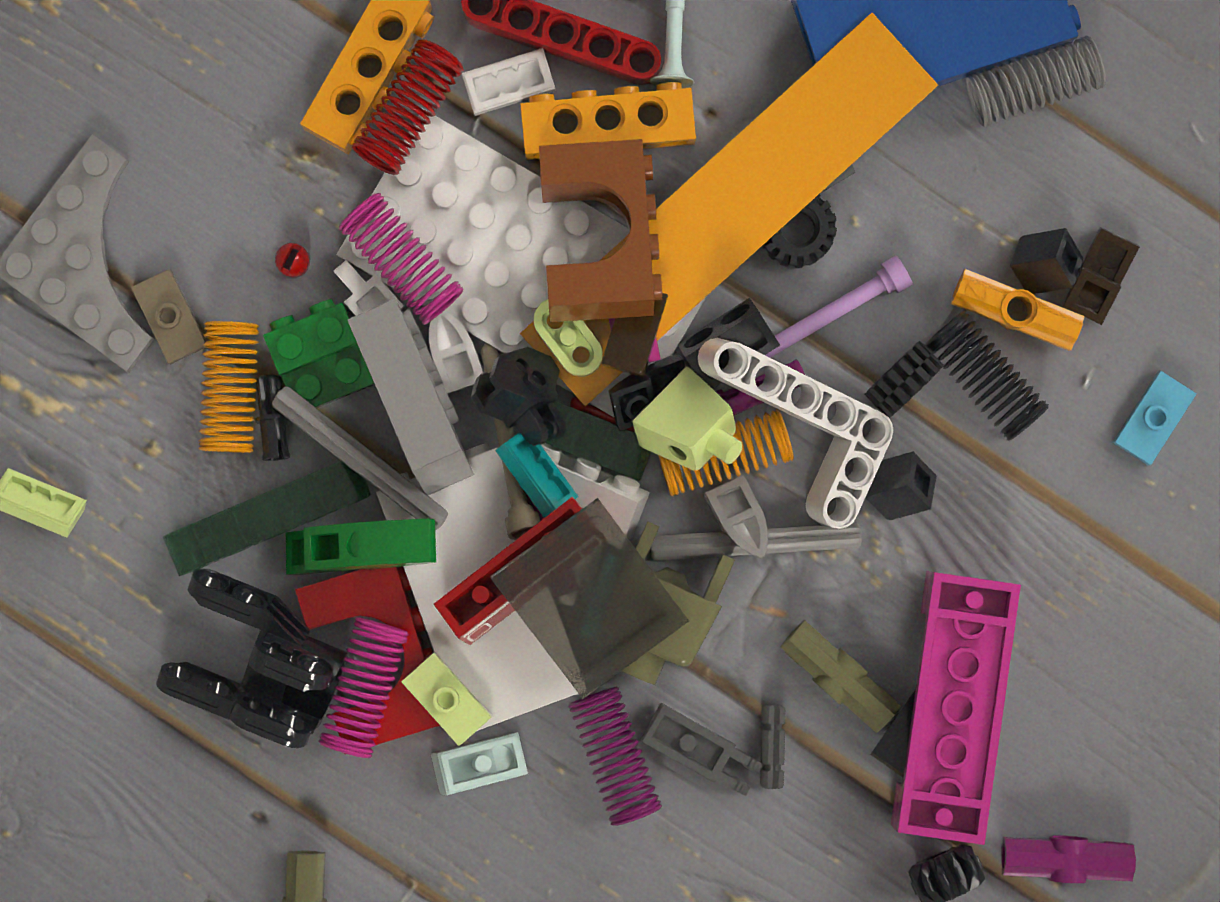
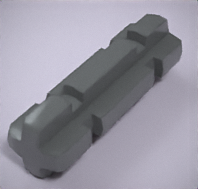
(772, 746)

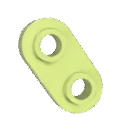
(566, 339)

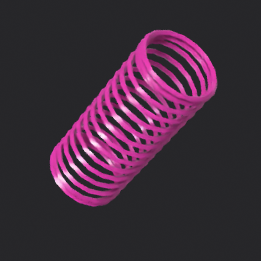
(364, 214)
(390, 635)

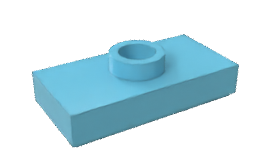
(1154, 418)

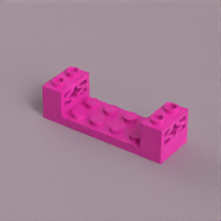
(957, 708)

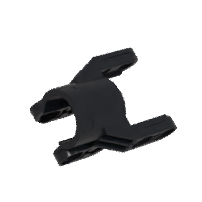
(286, 676)

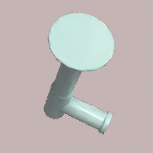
(672, 68)

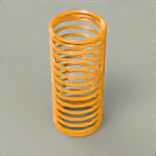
(781, 436)
(208, 443)

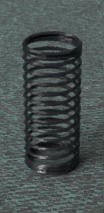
(948, 333)

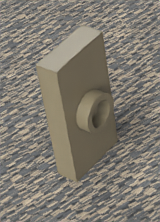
(169, 316)

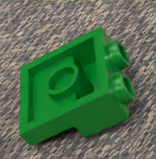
(319, 354)

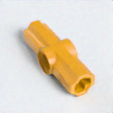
(1043, 318)

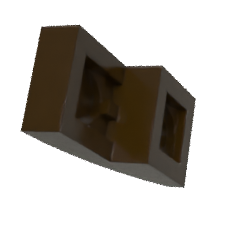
(1101, 275)

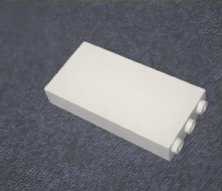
(507, 664)

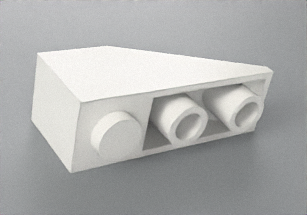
(617, 493)

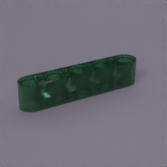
(265, 517)

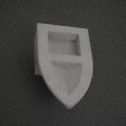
(740, 515)

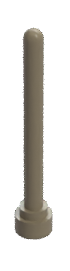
(521, 514)

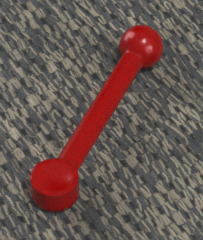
(577, 404)

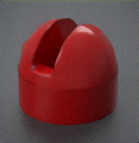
(300, 263)

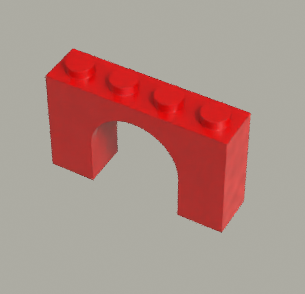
(383, 597)

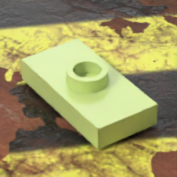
(39, 503)
(446, 699)

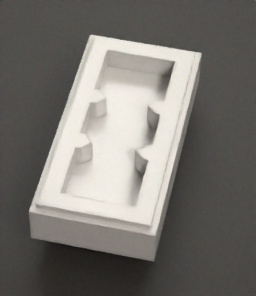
(508, 81)

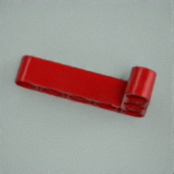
(578, 48)

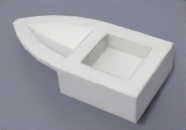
(453, 353)

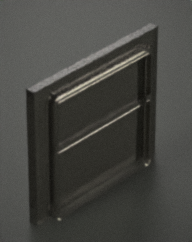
(589, 598)

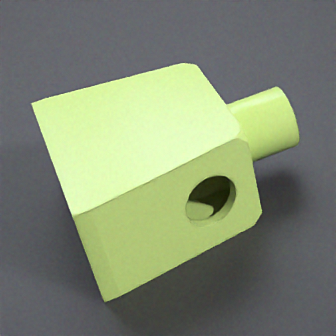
(688, 424)

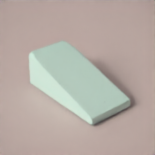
(479, 763)

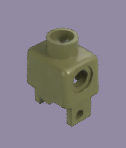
(701, 612)

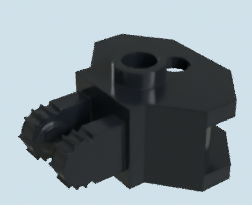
(522, 396)

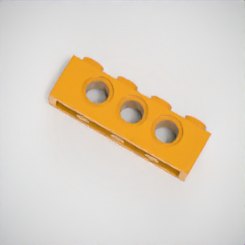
(344, 78)
(674, 129)

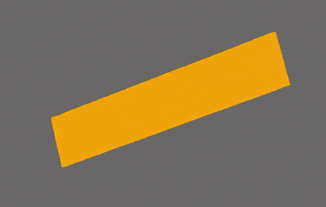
(767, 177)

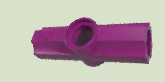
(1068, 859)

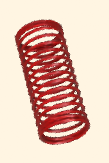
(364, 145)

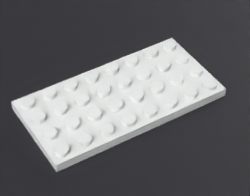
(492, 235)

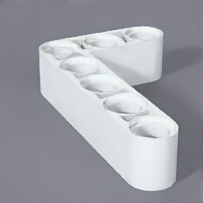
(812, 409)

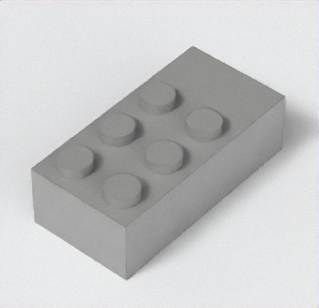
(412, 394)

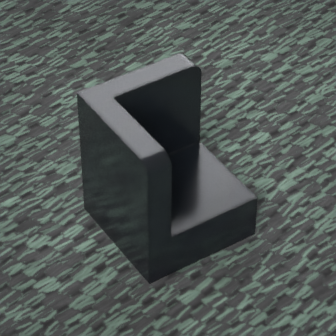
(1047, 261)
(902, 486)

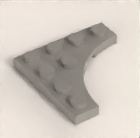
(63, 262)

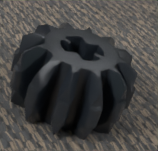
(947, 874)

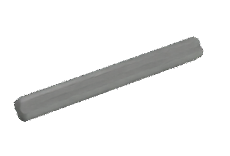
(358, 457)
(779, 541)

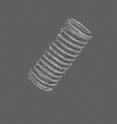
(980, 91)

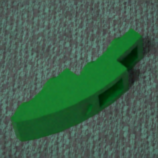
(360, 546)

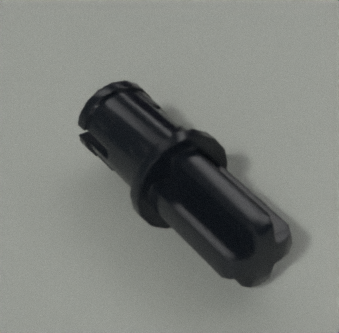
(271, 420)

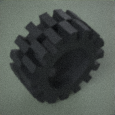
(814, 249)
(904, 379)

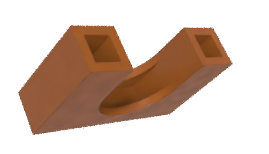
(616, 176)

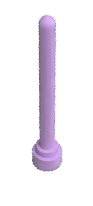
(889, 278)

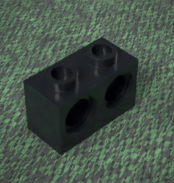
(740, 325)

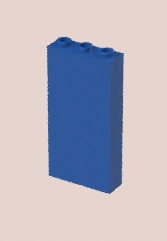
(945, 35)

